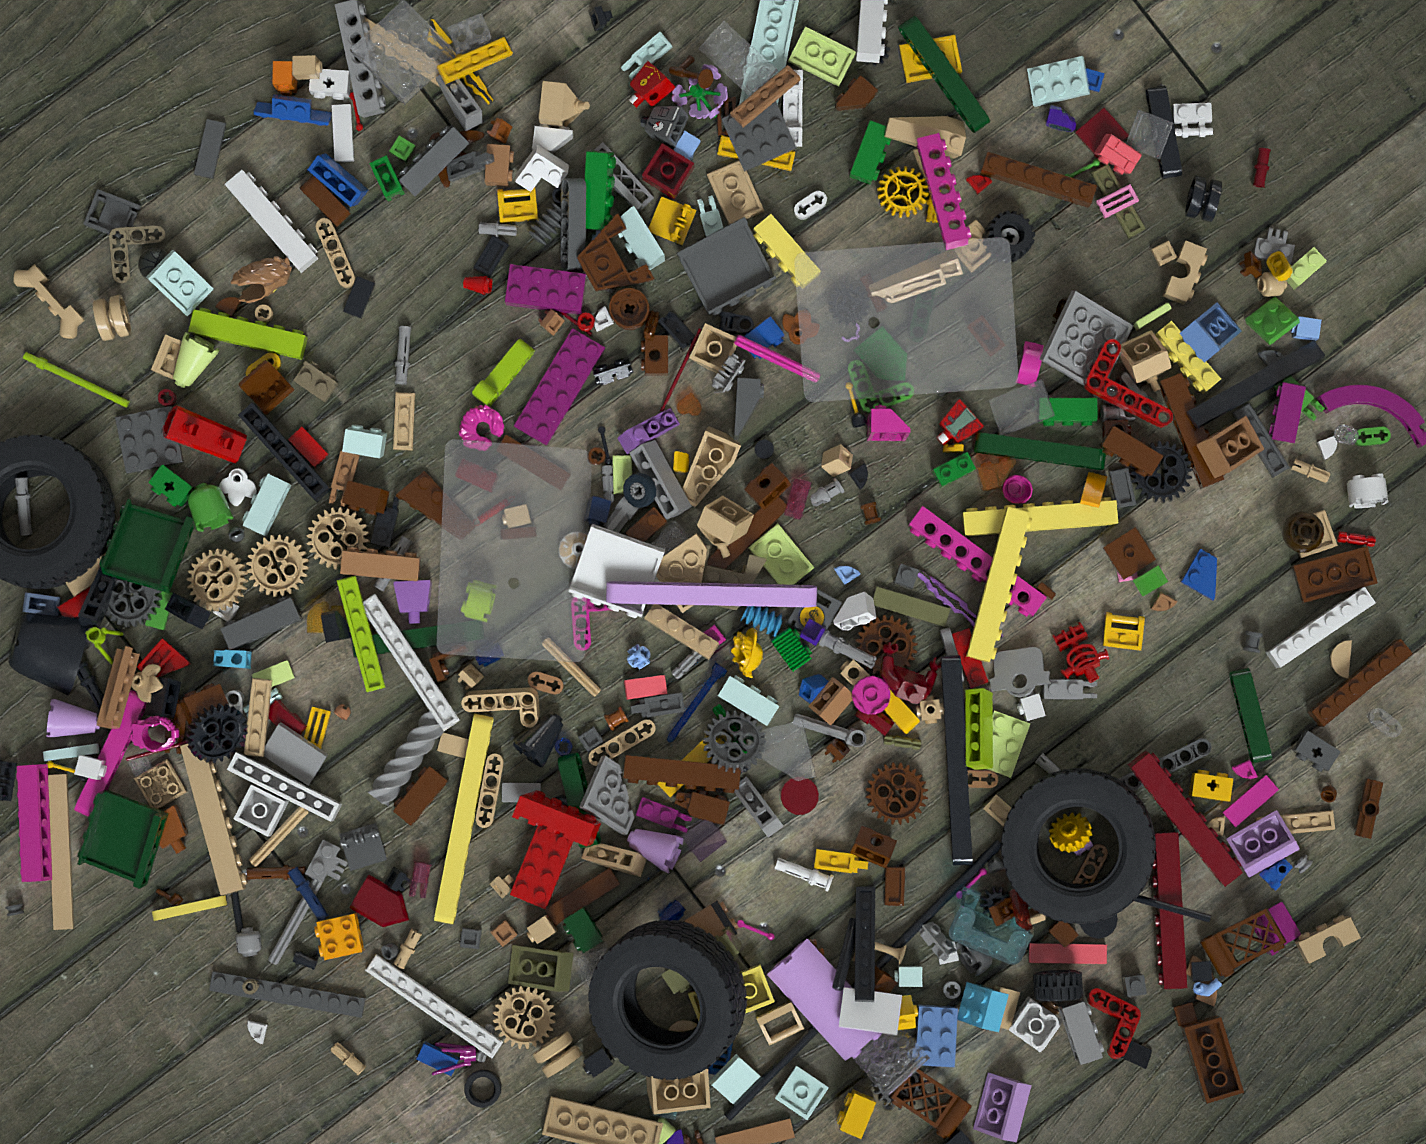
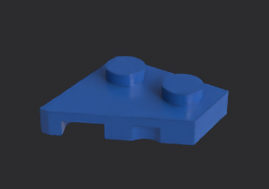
(1202, 574)

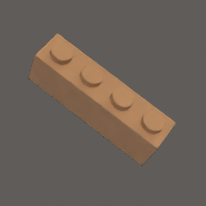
(380, 565)

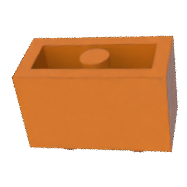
(283, 79)

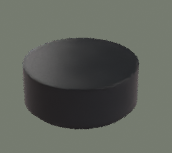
(764, 449)

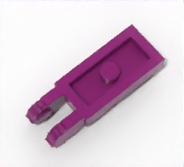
(661, 814)

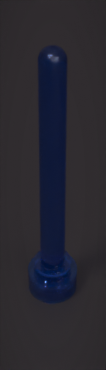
(716, 673)

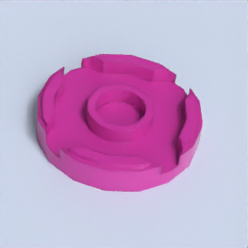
(871, 695)

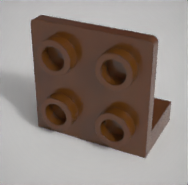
(440, 669)

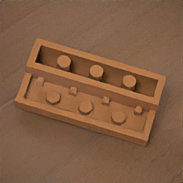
(118, 688)

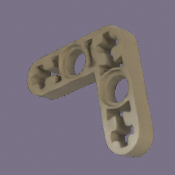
(127, 240)

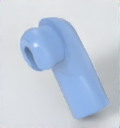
(1206, 989)

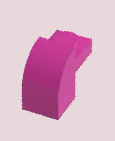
(1030, 363)

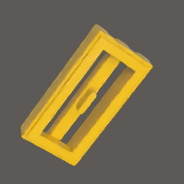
(324, 728)

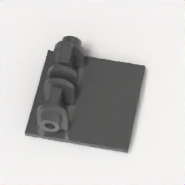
(363, 846)

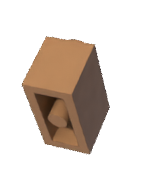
(499, 172)
(831, 701)

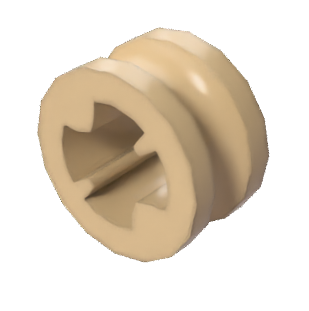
(266, 308)

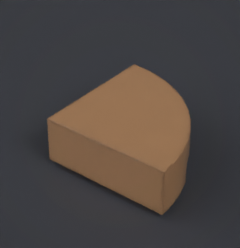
(1163, 603)

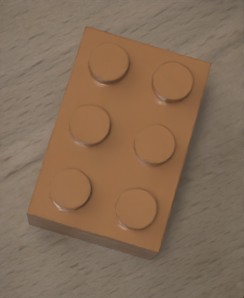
(1230, 447)

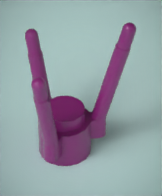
(466, 1053)

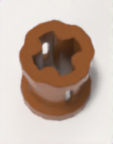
(616, 718)

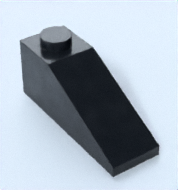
(97, 600)

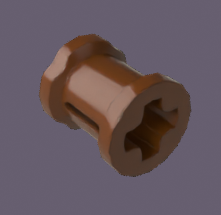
(870, 513)

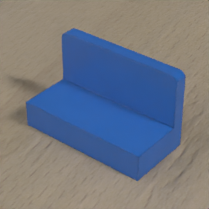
(436, 1058)

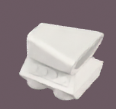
(1035, 1024)

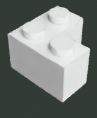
(541, 165)

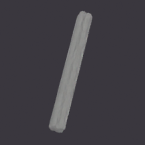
(292, 926)

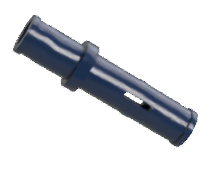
(306, 891)

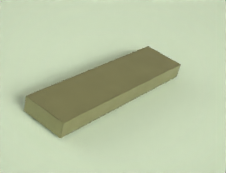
(1127, 217)
(911, 606)

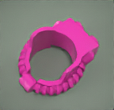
(142, 739)

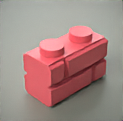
(1117, 154)

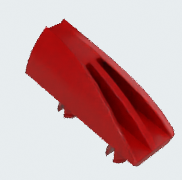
(203, 434)

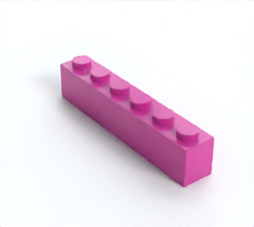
(34, 823)

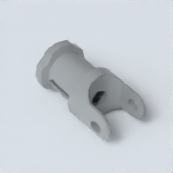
(1113, 413)
(825, 493)

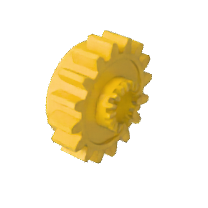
(1070, 833)

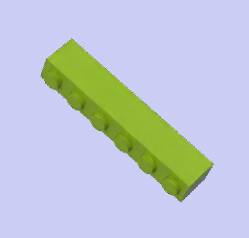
(248, 334)

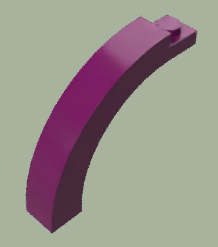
(1379, 398)

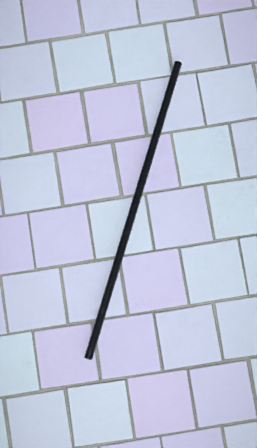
(880, 962)

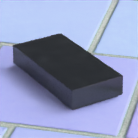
(491, 256)
(359, 297)

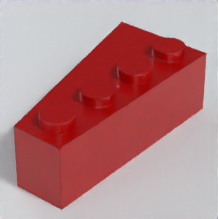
(557, 817)

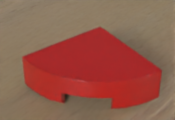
(978, 182)

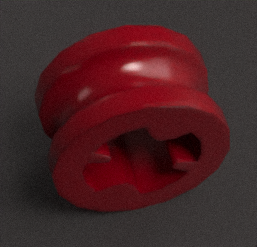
(162, 401)

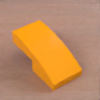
(1093, 489)

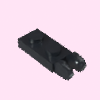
(385, 525)

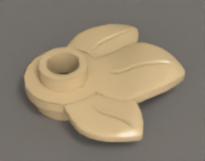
(148, 682)

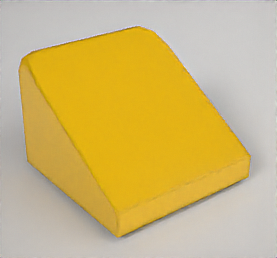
(681, 462)

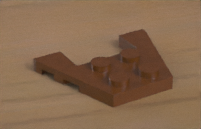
(603, 263)

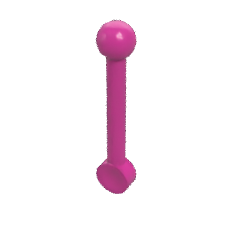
(982, 872)
(770, 936)

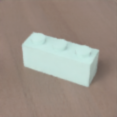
(266, 504)
(749, 700)

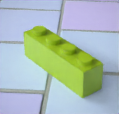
(979, 729)

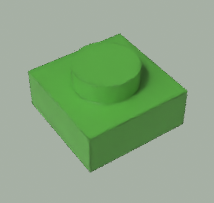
(402, 149)

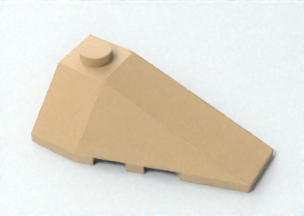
(910, 128)
(712, 460)

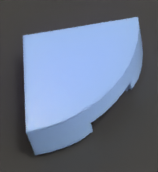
(846, 573)

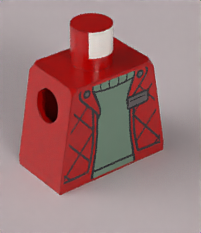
(958, 424)

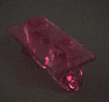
(797, 499)

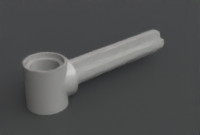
(831, 730)

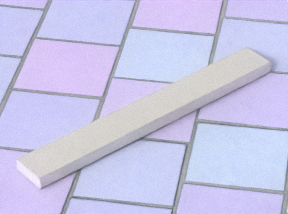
(410, 663)
(434, 1006)

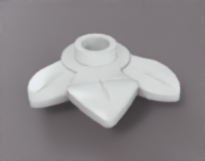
(238, 489)

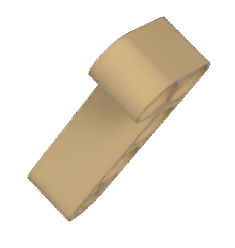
(501, 704)

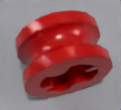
(583, 327)

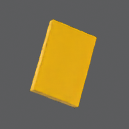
(915, 70)

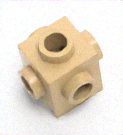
(921, 710)

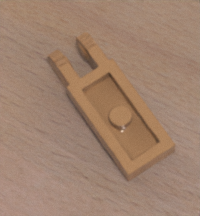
(344, 472)

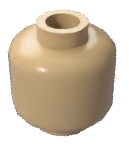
(1270, 286)

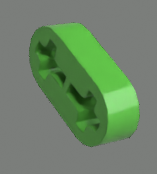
(1371, 432)

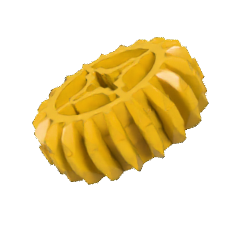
(896, 196)

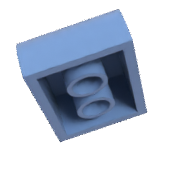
(1210, 332)

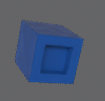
(812, 687)

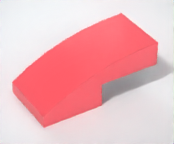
(645, 687)

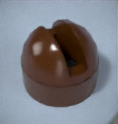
(1328, 793)

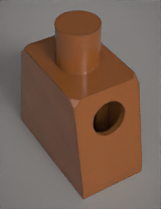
(174, 830)

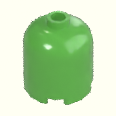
(209, 507)

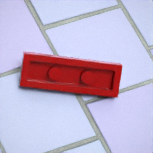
(972, 667)

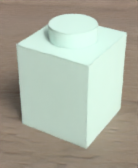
(908, 976)

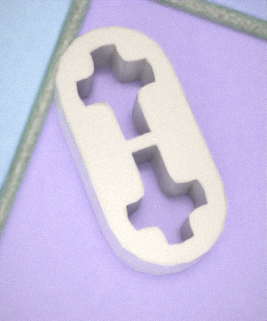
(812, 208)

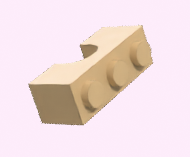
(1192, 257)
(1312, 944)

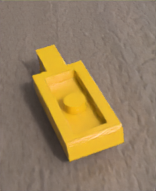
(838, 861)

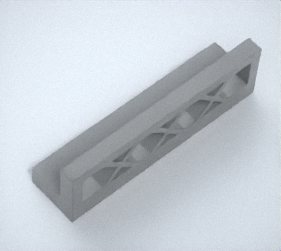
(622, 190)

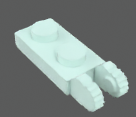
(651, 52)
(710, 220)

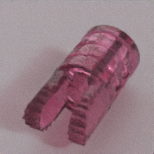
(420, 875)

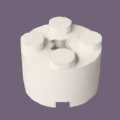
(1367, 491)

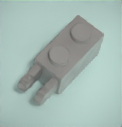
(1067, 690)

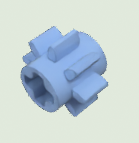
(638, 656)

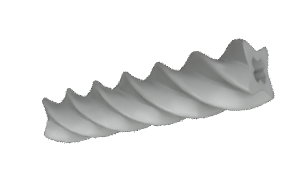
(407, 758)

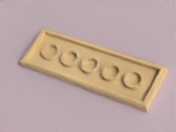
(596, 1125)

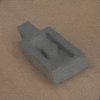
(468, 165)
(660, 705)

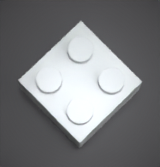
(261, 810)

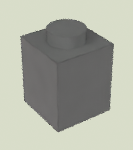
(906, 576)
(1134, 985)

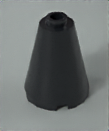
(540, 739)

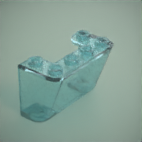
(981, 934)

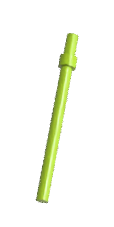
(43, 363)

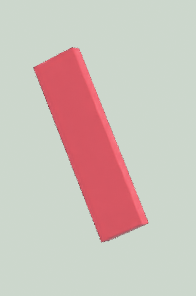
(1071, 954)

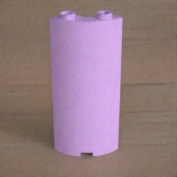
(808, 982)

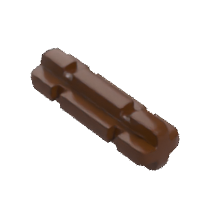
(651, 324)

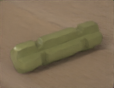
(902, 742)

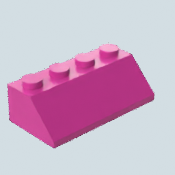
(886, 425)

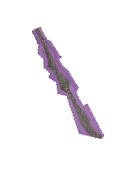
(947, 597)

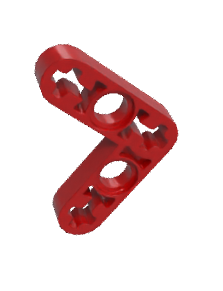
(1124, 1021)

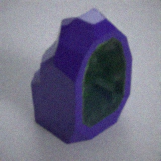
(1060, 119)

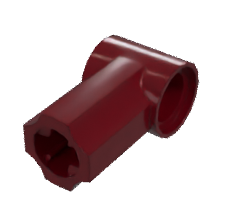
(878, 721)

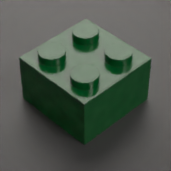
(583, 930)

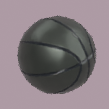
(150, 259)

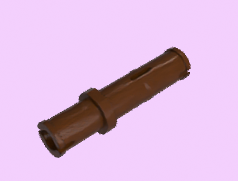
(272, 872)

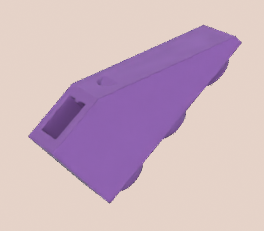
(648, 430)

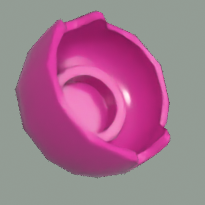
(1017, 489)

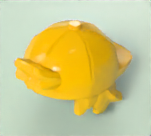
(747, 652)

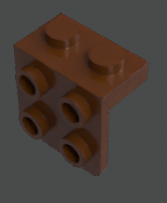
(266, 386)

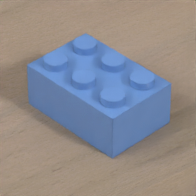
(937, 1034)

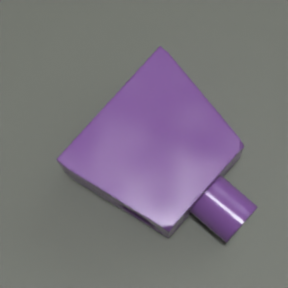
(413, 598)

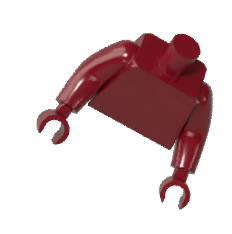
(904, 682)

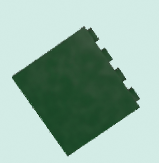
(147, 547)
(122, 837)

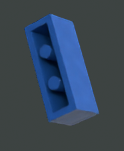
(338, 179)

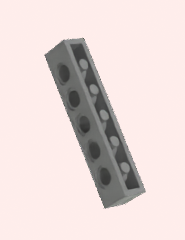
(345, 13)

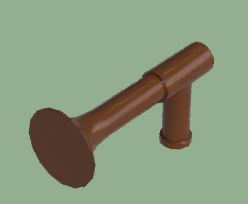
(704, 78)

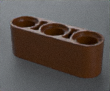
(324, 200)

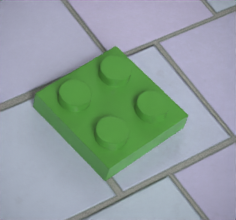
(1272, 320)

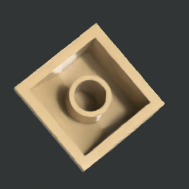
(713, 348)

